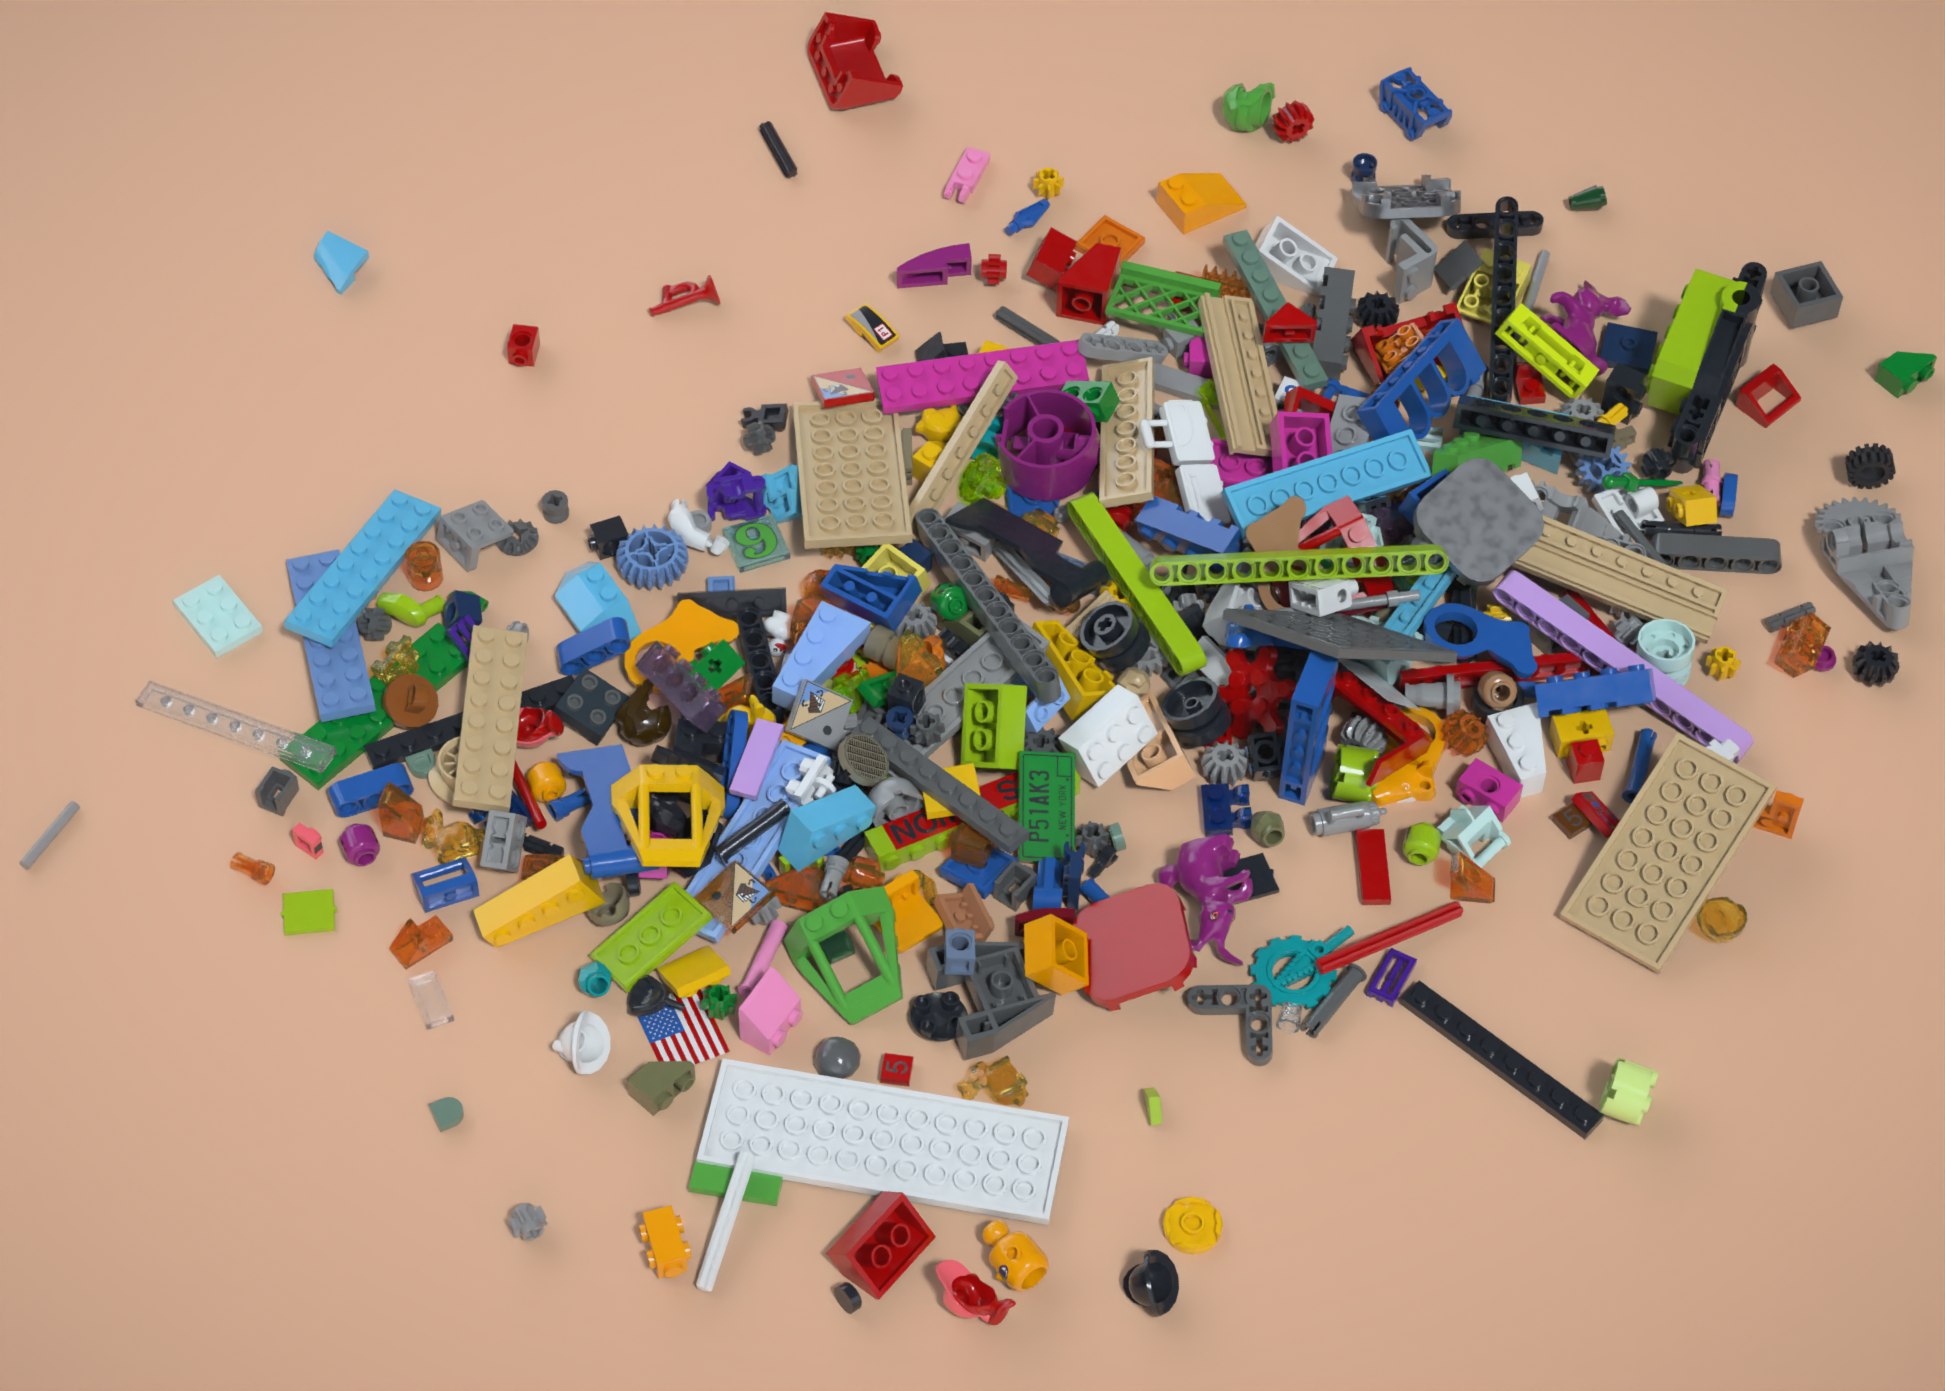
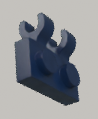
(1072, 874)

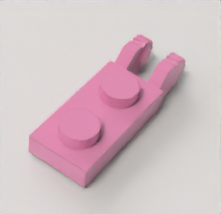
(967, 173)

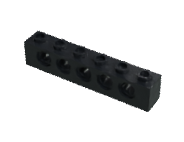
(1534, 426)

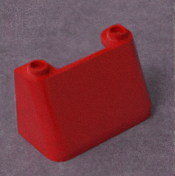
(847, 64)
(1367, 338)

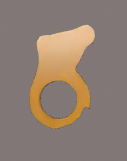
(686, 630)

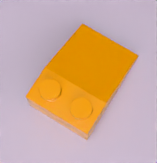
(1197, 199)

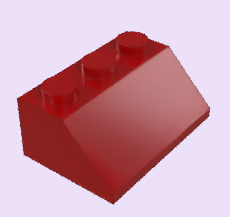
(881, 1243)

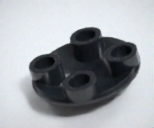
(937, 1015)

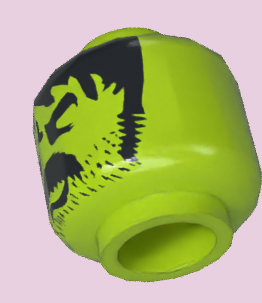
(1422, 843)

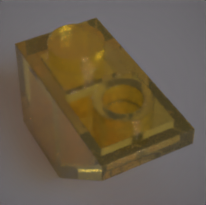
(916, 660)

